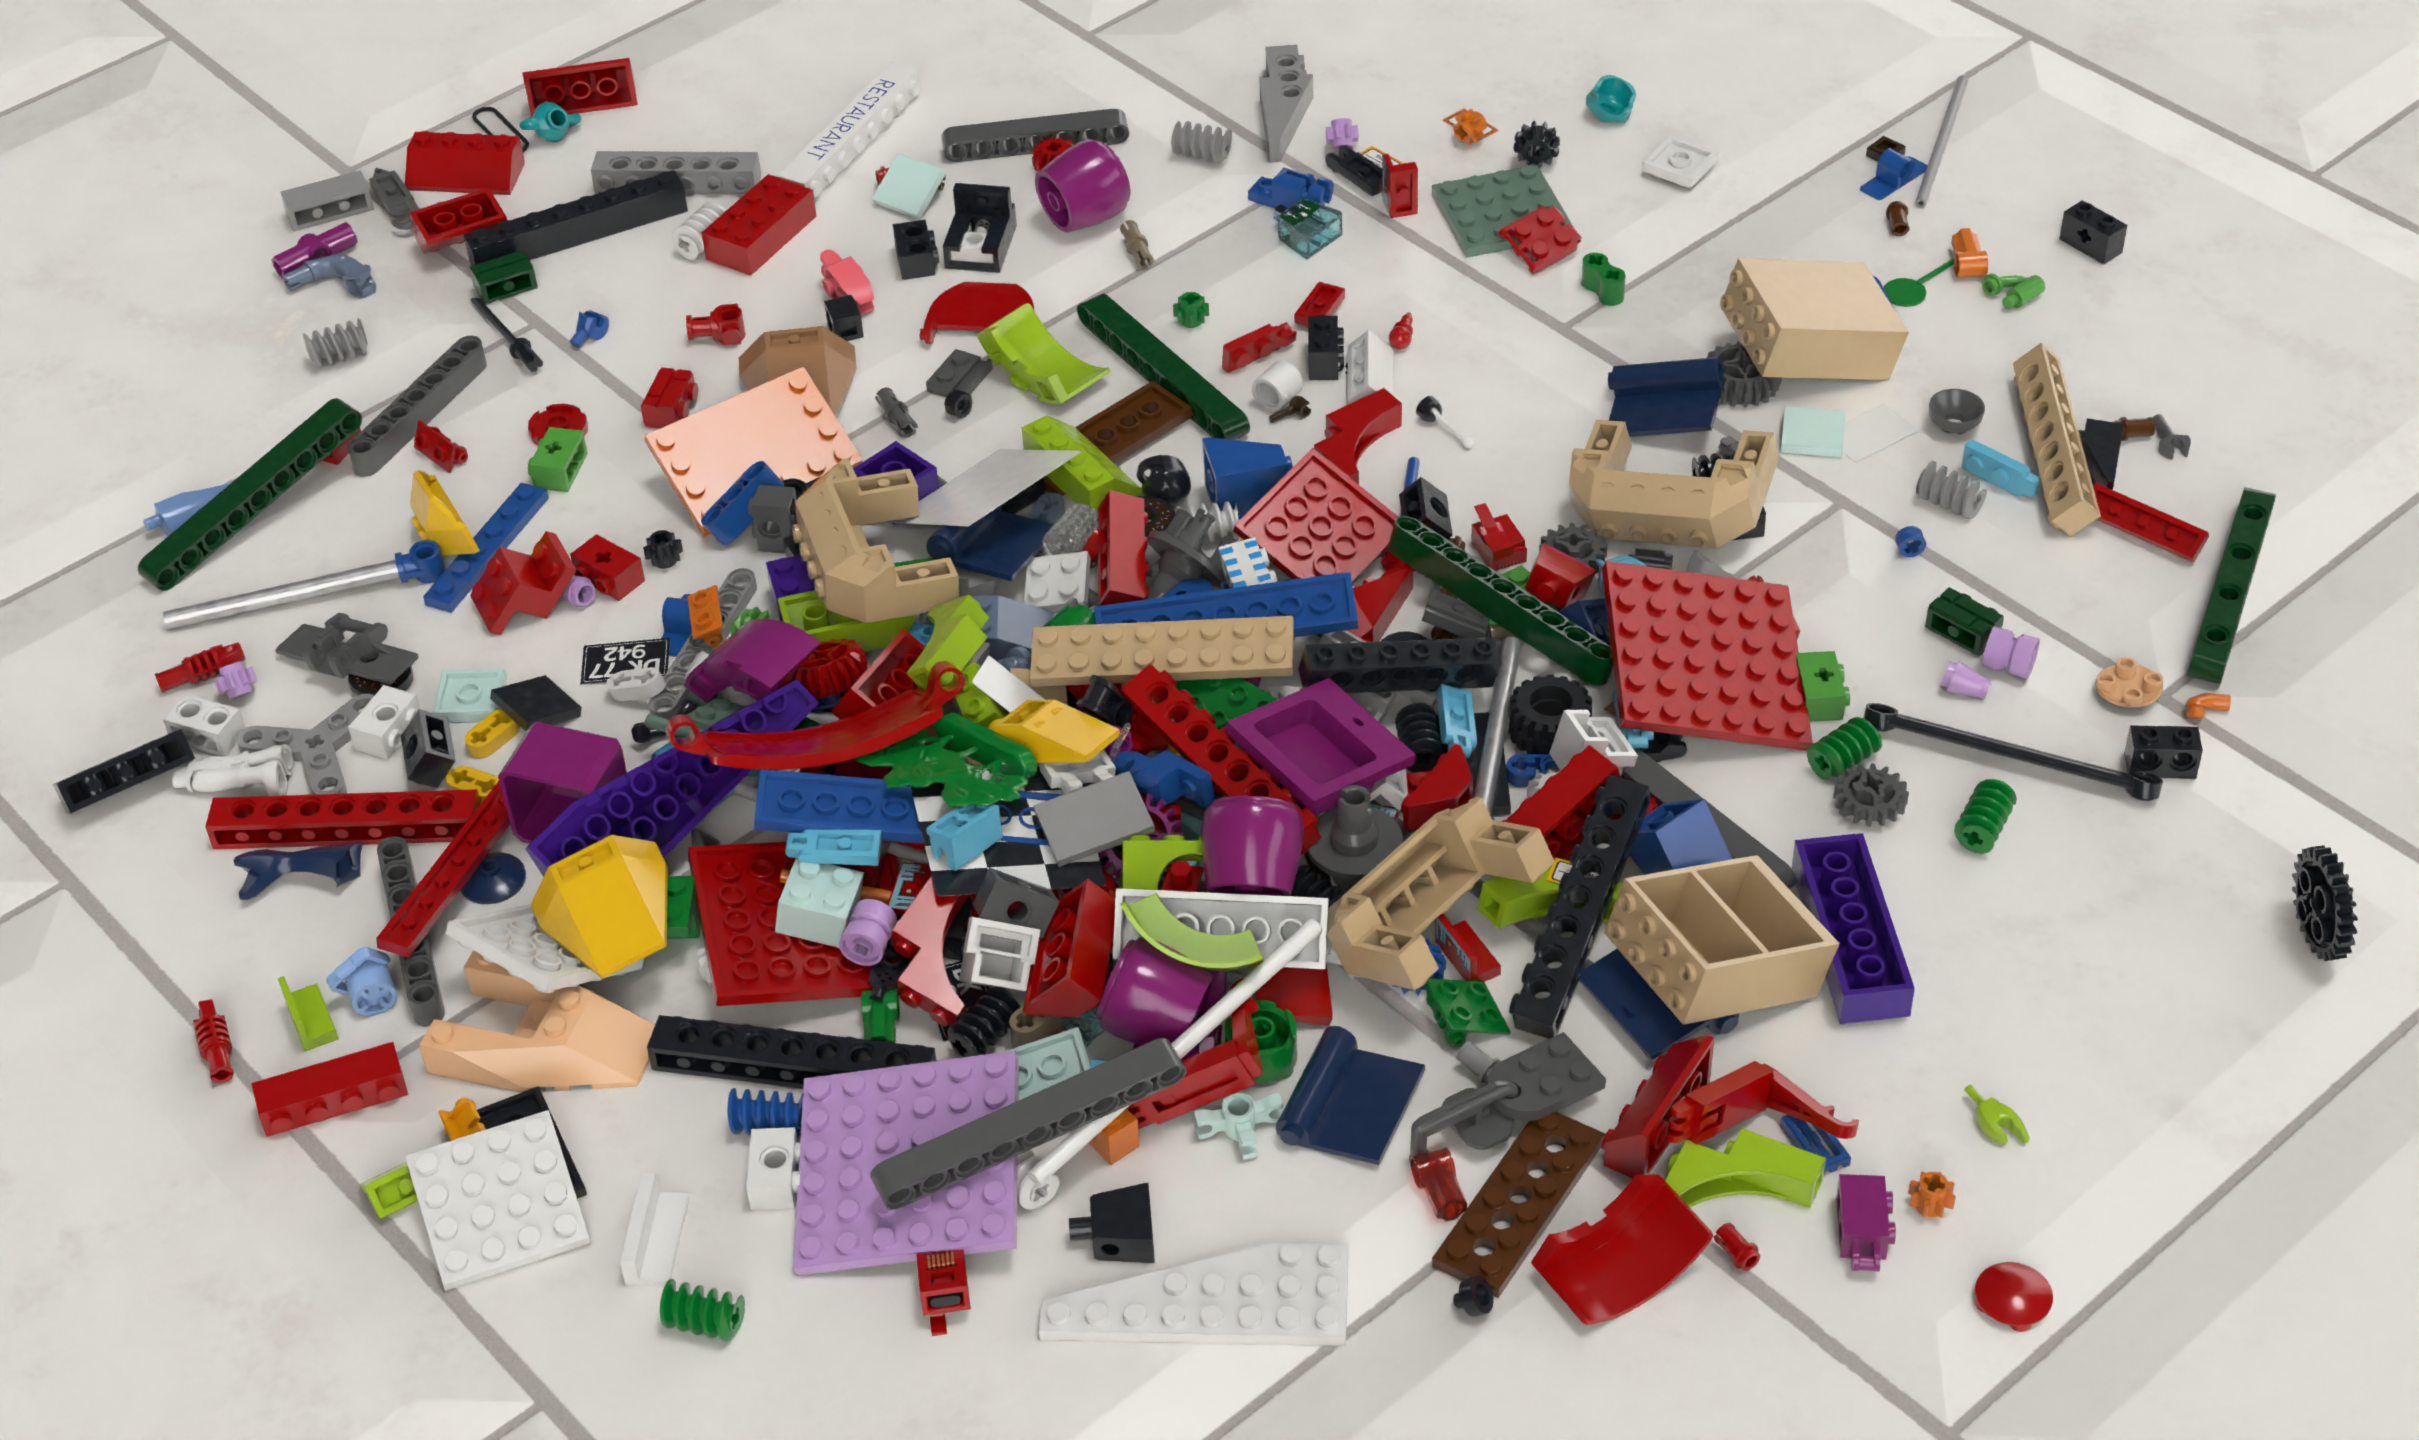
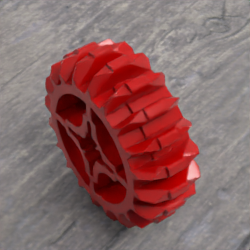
(831, 668)

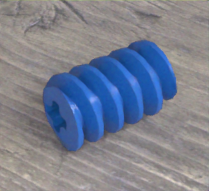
(762, 1114)

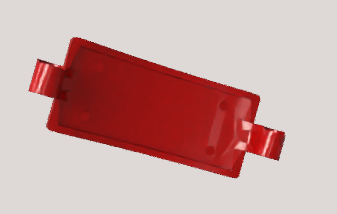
(828, 742)

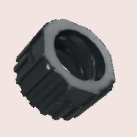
(958, 403)

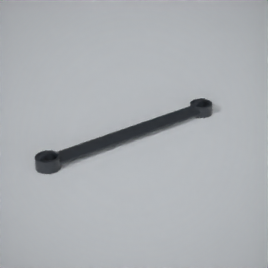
(2138, 784)

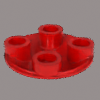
(2013, 1295)

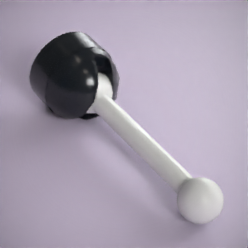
(1431, 410)

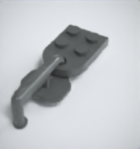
(1518, 1088)

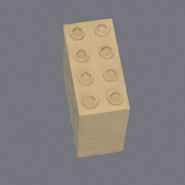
(1813, 319)
(1720, 938)

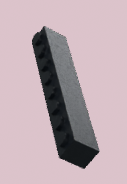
(580, 220)

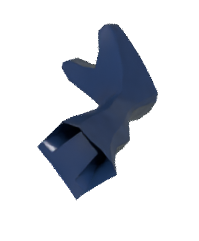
(267, 865)

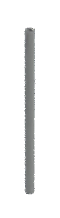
(1941, 142)

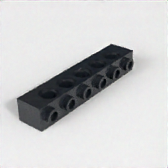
(1402, 664)

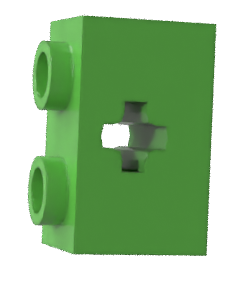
(558, 459)
(1823, 685)

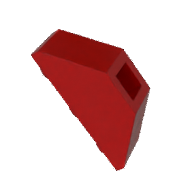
(1443, 788)

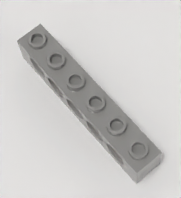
(697, 170)

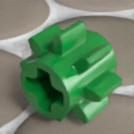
(1191, 309)

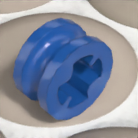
(1907, 534)

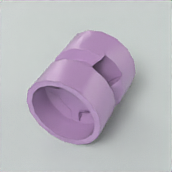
(2011, 652)
(867, 932)

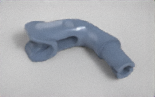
(353, 274)

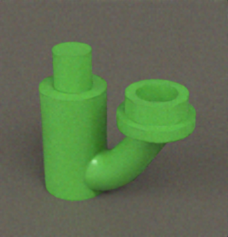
(2023, 288)

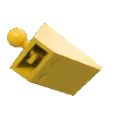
(1055, 731)

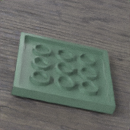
(1486, 203)

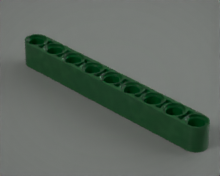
(1160, 364)
(249, 494)
(1501, 600)

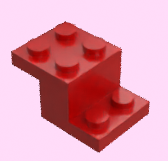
(522, 582)

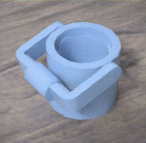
(366, 981)

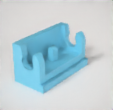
(965, 833)

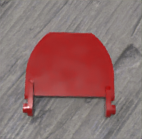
(972, 307)

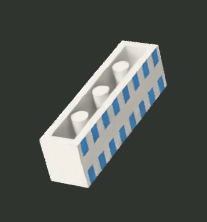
(1245, 564)

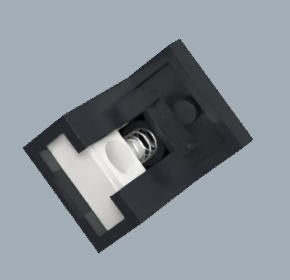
(980, 228)

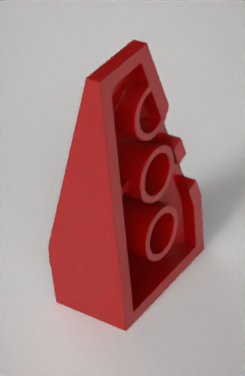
(1380, 601)

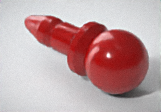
(1401, 334)

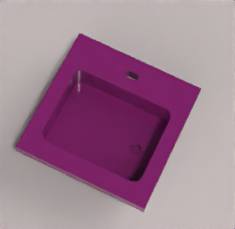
(1319, 744)

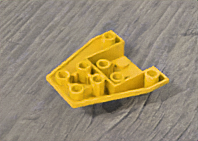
(606, 903)

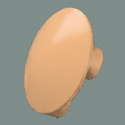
(2129, 684)

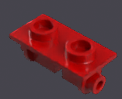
(438, 447)

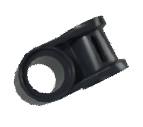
(1106, 703)

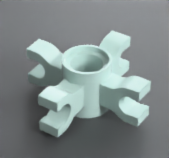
(1239, 1119)

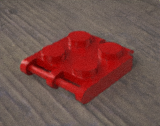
(1542, 236)

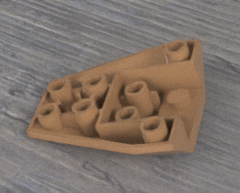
(821, 352)

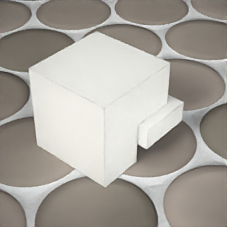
(1579, 731)
(998, 954)

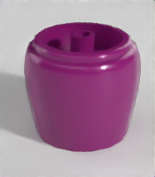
(1083, 186)
(1251, 845)
(1152, 994)

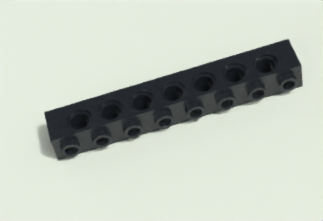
(1546, 1015)
(768, 1053)

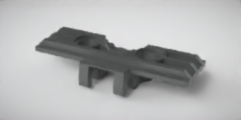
(327, 654)

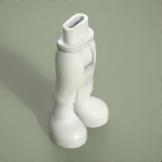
(223, 773)

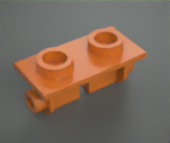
(706, 616)

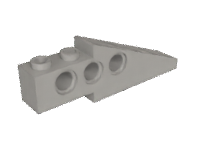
(1284, 97)

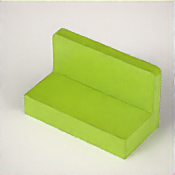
(309, 1015)
(390, 1190)

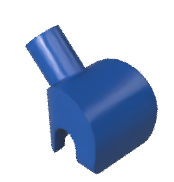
(590, 325)

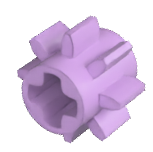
(1342, 133)
(235, 680)

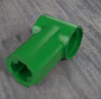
(880, 1017)

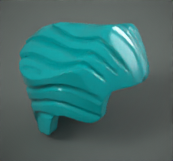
(1611, 99)

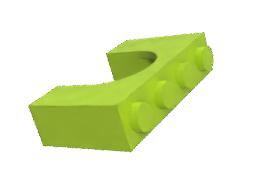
(1147, 860)

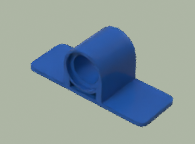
(1892, 173)
(676, 623)

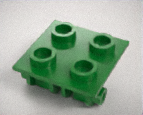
(1463, 1009)

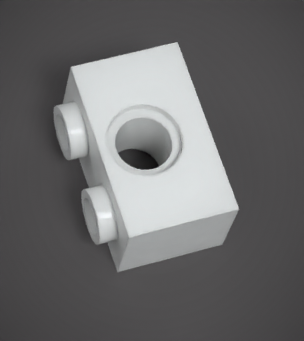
(383, 721)
(773, 1168)

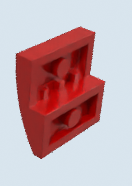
(1302, 992)

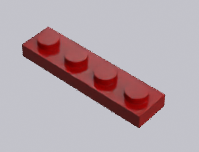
(2149, 524)

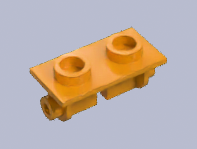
(462, 1119)

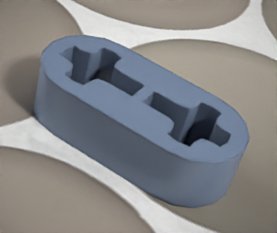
(1045, 502)

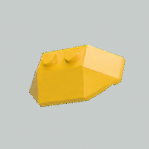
(437, 517)

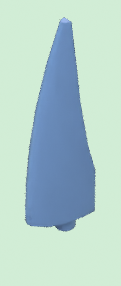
(178, 509)

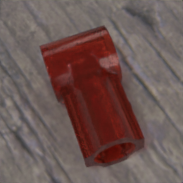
(1437, 1175)

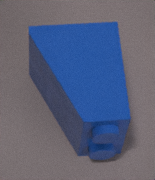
(1242, 471)
(1678, 837)

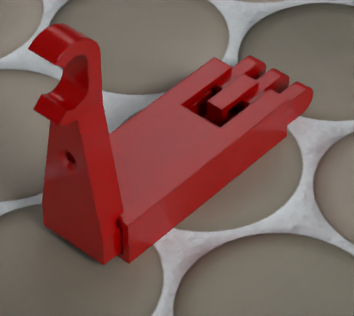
(1208, 1074)
(1744, 1095)

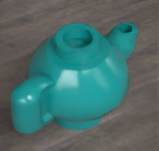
(550, 121)

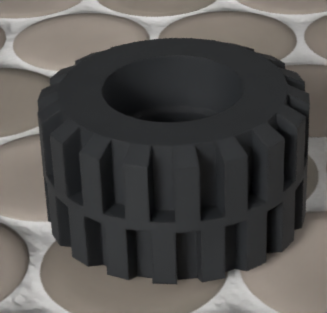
(1538, 708)

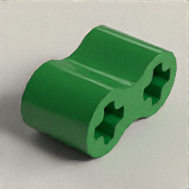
(1603, 279)

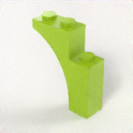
(954, 638)
(1511, 900)
(1746, 1168)

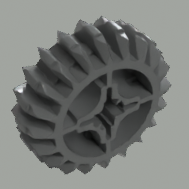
(1742, 379)

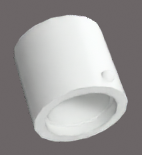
(1277, 385)

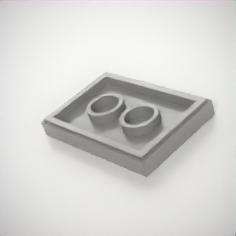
(1093, 818)

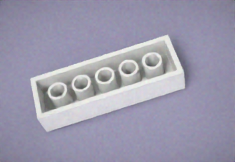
(1269, 918)

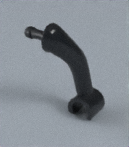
(644, 734)

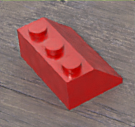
(449, 220)

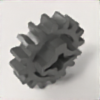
(1577, 543)
(1871, 795)

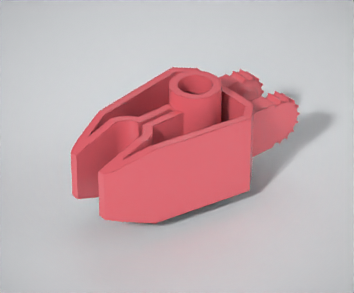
(846, 278)

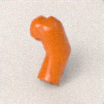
(2206, 701)

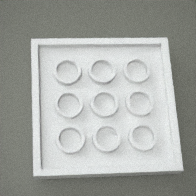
(520, 946)
(497, 1200)

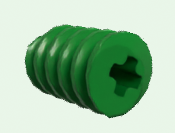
(1844, 748)
(1985, 815)
(701, 1313)

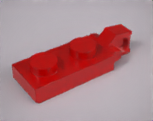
(1256, 345)

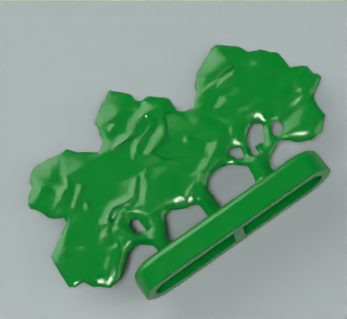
(924, 765)

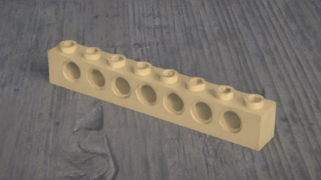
(2055, 440)

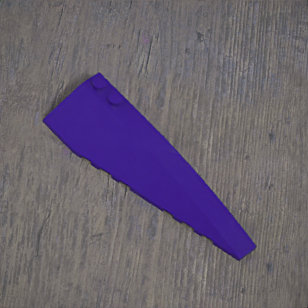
(669, 792)

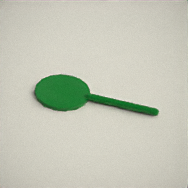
(1909, 292)

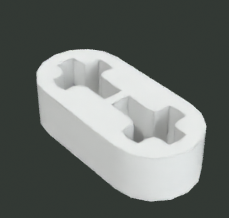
(635, 684)

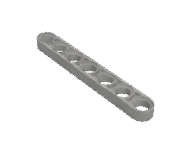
(687, 654)

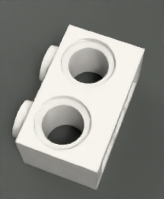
(205, 724)

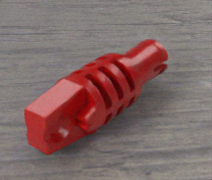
(200, 666)
(214, 1041)

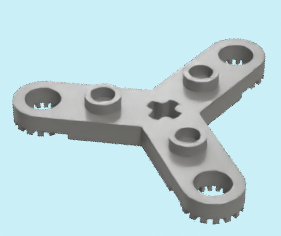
(321, 760)

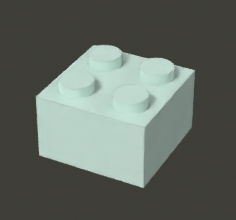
(818, 902)

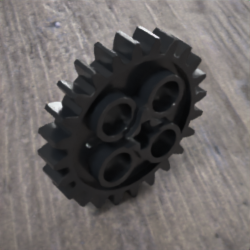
(2324, 903)

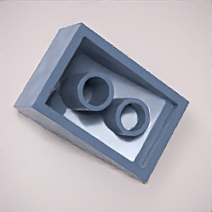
(1010, 623)

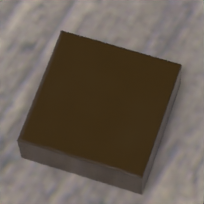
(1878, 147)

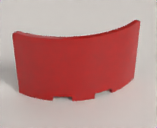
(1627, 1254)

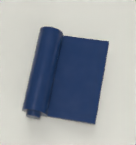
(1667, 395)
(992, 546)
(1639, 1008)
(1348, 1099)

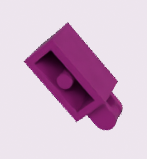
(1864, 1220)

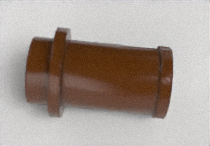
(1897, 214)
(2136, 427)

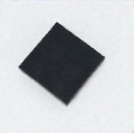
(535, 701)

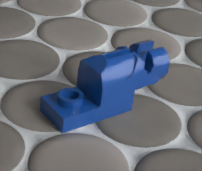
(1289, 188)
(1166, 777)

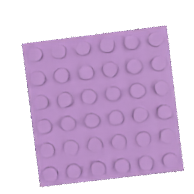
(876, 1114)

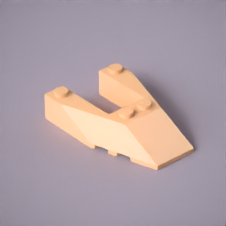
(559, 1042)

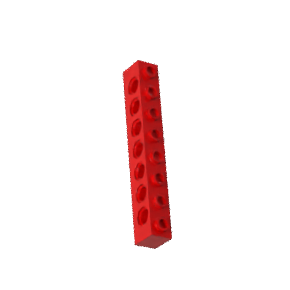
(1146, 695)
(338, 818)

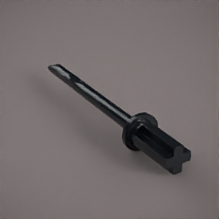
(520, 347)

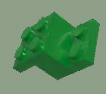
(682, 908)

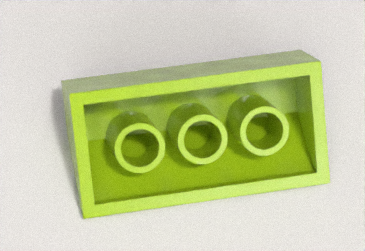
(1086, 475)
(811, 616)

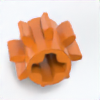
(1469, 126)
(1931, 1194)

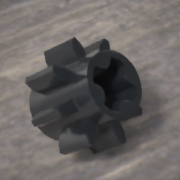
(663, 549)

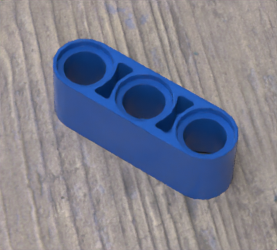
(730, 513)

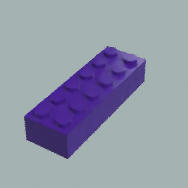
(1844, 894)

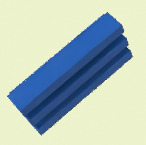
(1841, 1155)

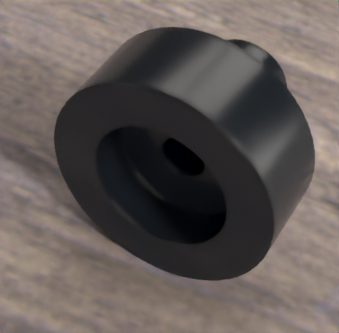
(1474, 1296)

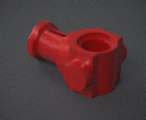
(723, 324)

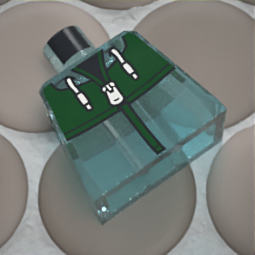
(1308, 226)

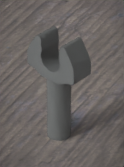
(2170, 440)

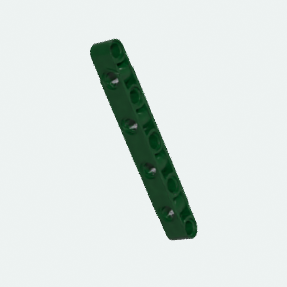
(2231, 586)

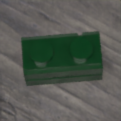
(503, 277)
(1962, 620)

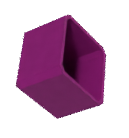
(553, 771)

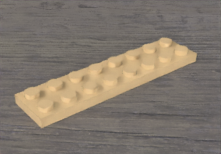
(1181, 648)

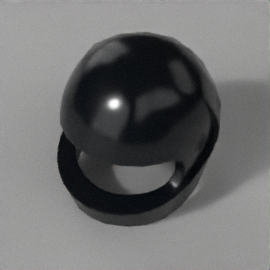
(1167, 479)

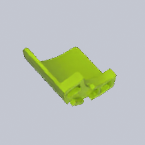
(1036, 358)
(1201, 949)

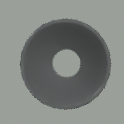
(1957, 405)

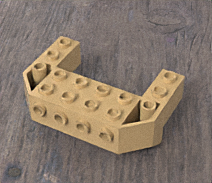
(1665, 505)
(848, 572)
(1382, 916)

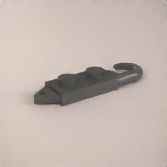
(393, 195)

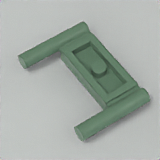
(703, 716)

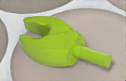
(1992, 1115)

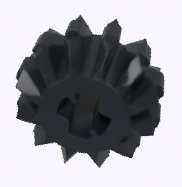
(1536, 144)

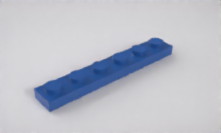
(497, 532)

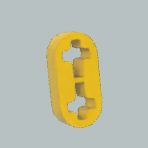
(490, 734)
(477, 779)

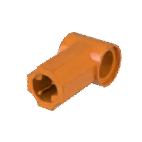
(1968, 258)

